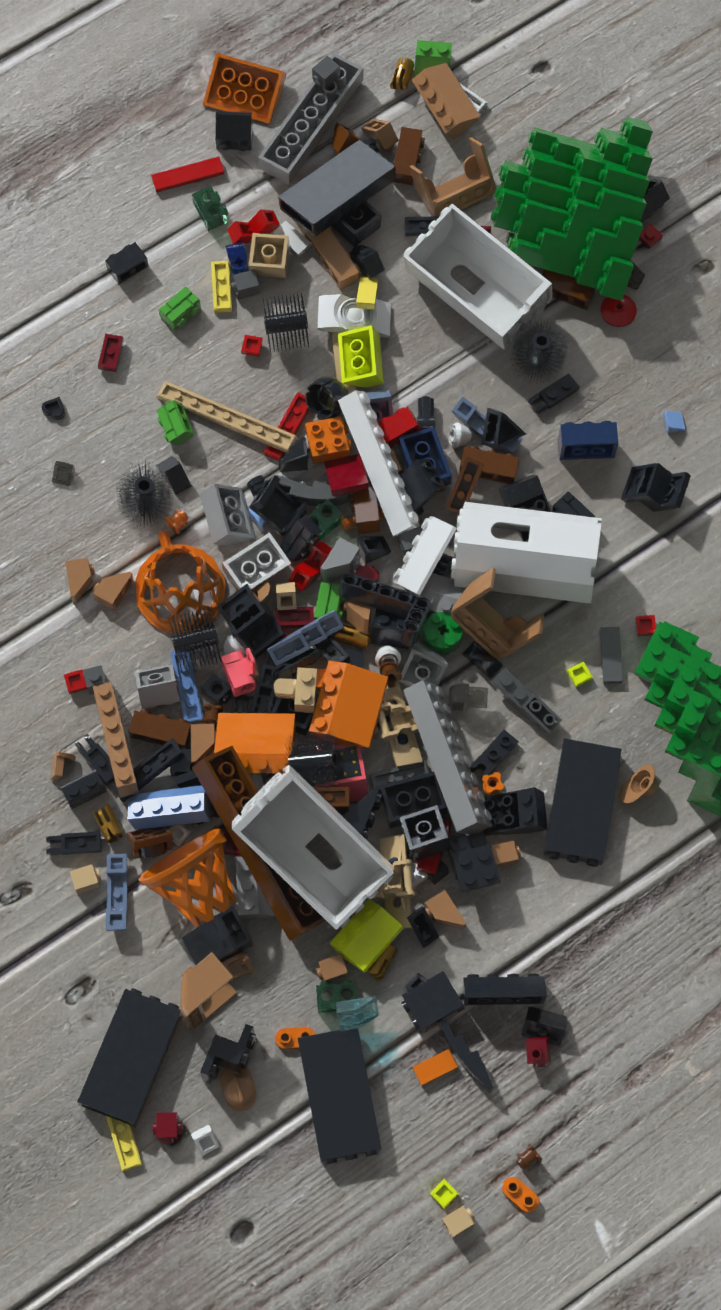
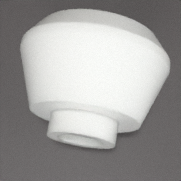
(459, 435)
(234, 644)
(387, 654)

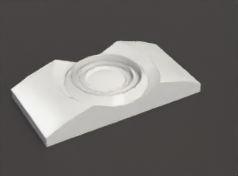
(340, 314)

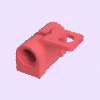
(240, 671)

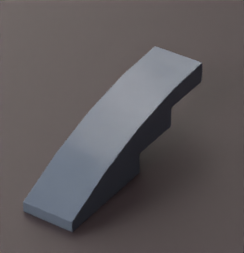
(305, 637)

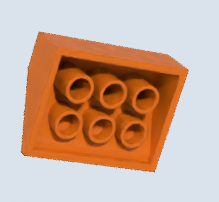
(244, 87)
(348, 705)
(257, 739)

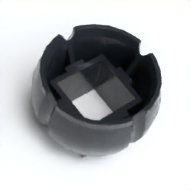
(319, 398)

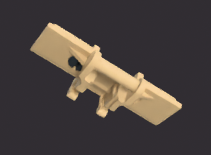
(402, 738)
(395, 851)

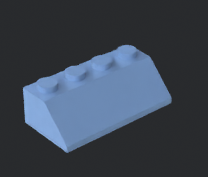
(169, 807)

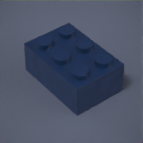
(587, 440)
(425, 445)

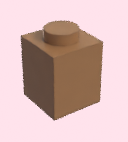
(506, 854)
(332, 969)

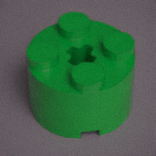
(439, 623)

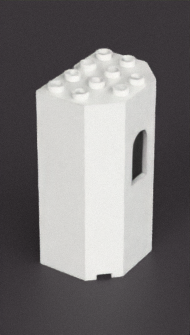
(511, 287)
(552, 564)
(281, 824)

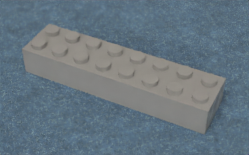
(309, 122)
(448, 758)

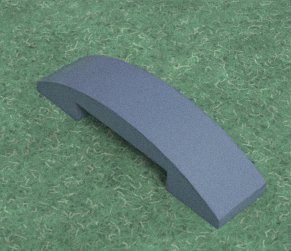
(475, 421)
(117, 892)

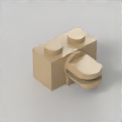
(300, 690)

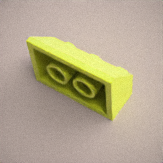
(361, 357)
(366, 935)

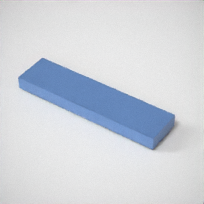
(187, 689)

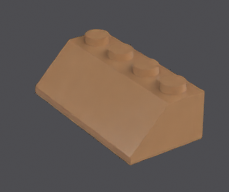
(446, 99)

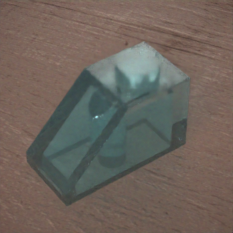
(356, 1012)

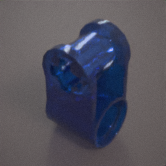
(237, 257)

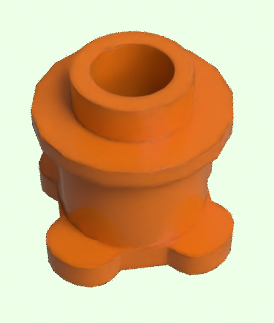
(177, 520)
(492, 779)

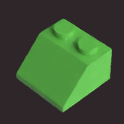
(431, 54)

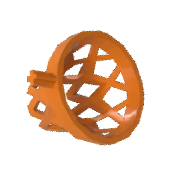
(148, 569)
(178, 863)

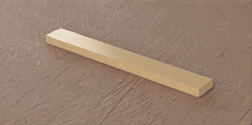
(228, 417)

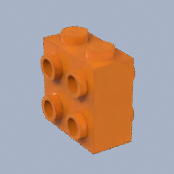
(327, 439)

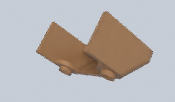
(461, 191)
(487, 626)
(204, 990)

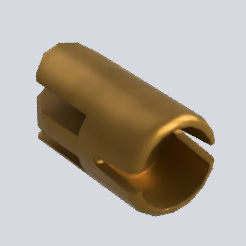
(402, 74)
(353, 636)
(108, 823)
(382, 964)

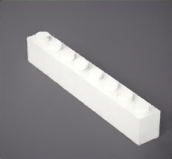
(378, 462)

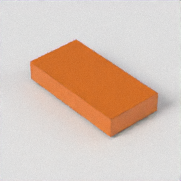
(434, 1067)

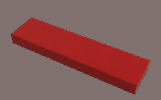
(187, 174)
(290, 423)

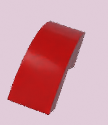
(263, 223)
(310, 569)

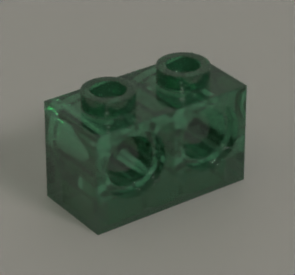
(207, 209)
(326, 524)
(336, 991)

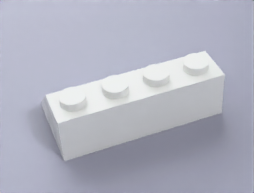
(424, 555)

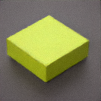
(579, 674)
(444, 1194)

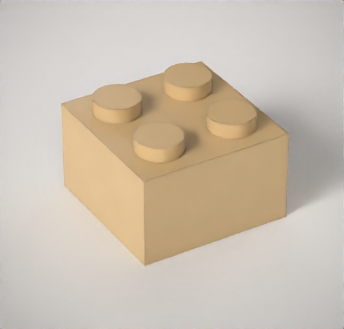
(269, 255)

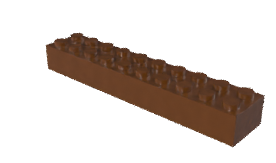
(229, 791)

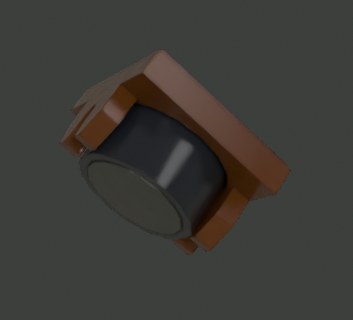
(150, 842)

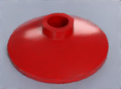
(615, 316)

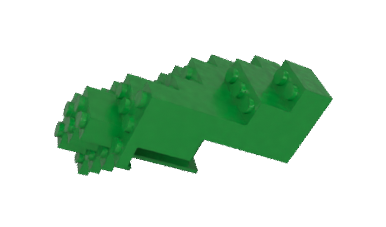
(578, 204)
(690, 700)

